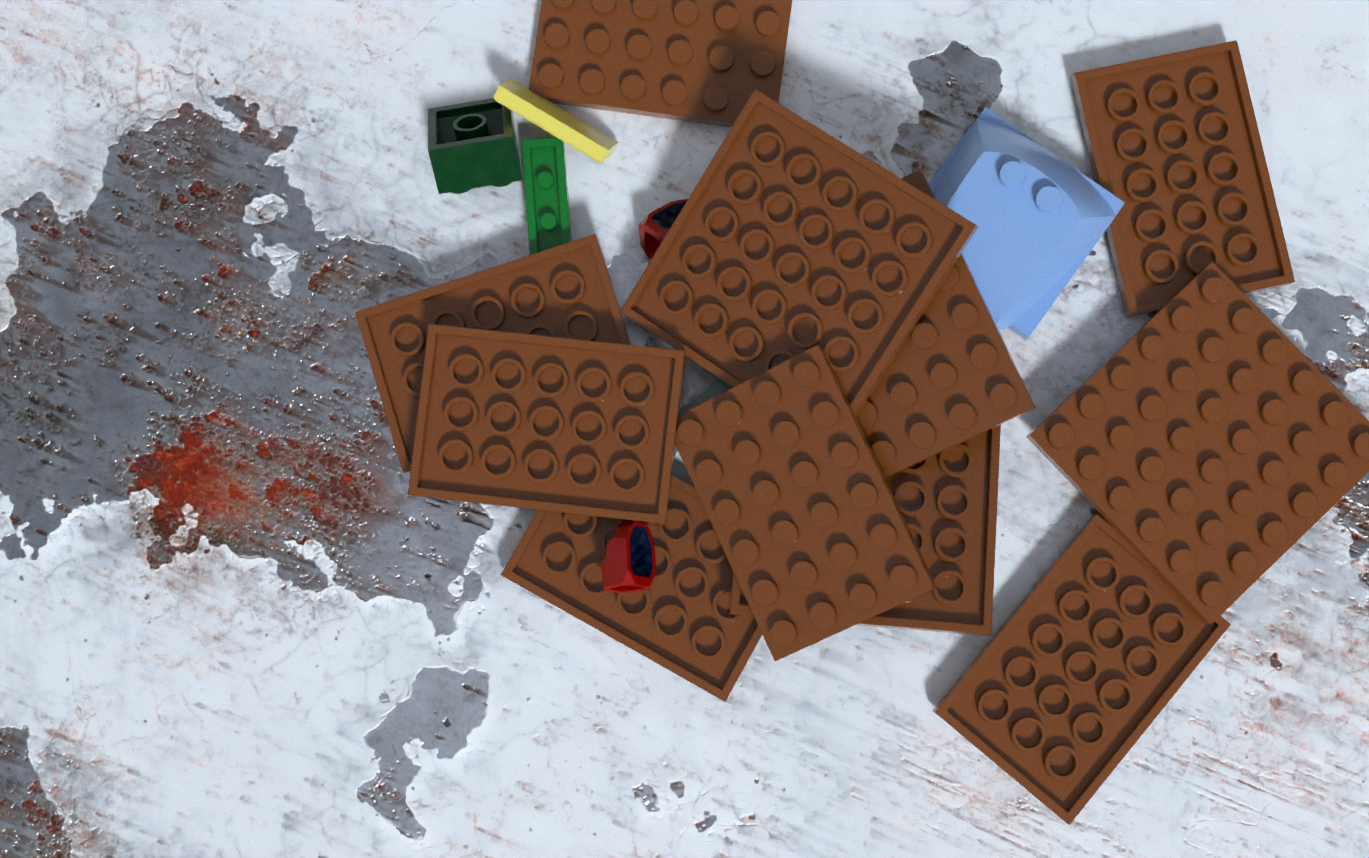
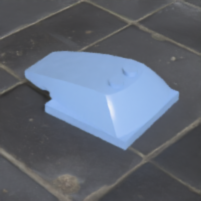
(1031, 218)

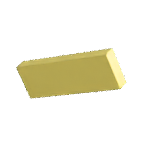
(555, 120)

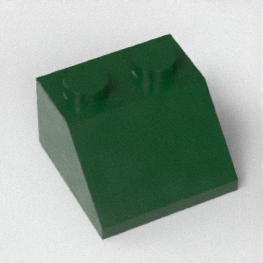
(473, 146)

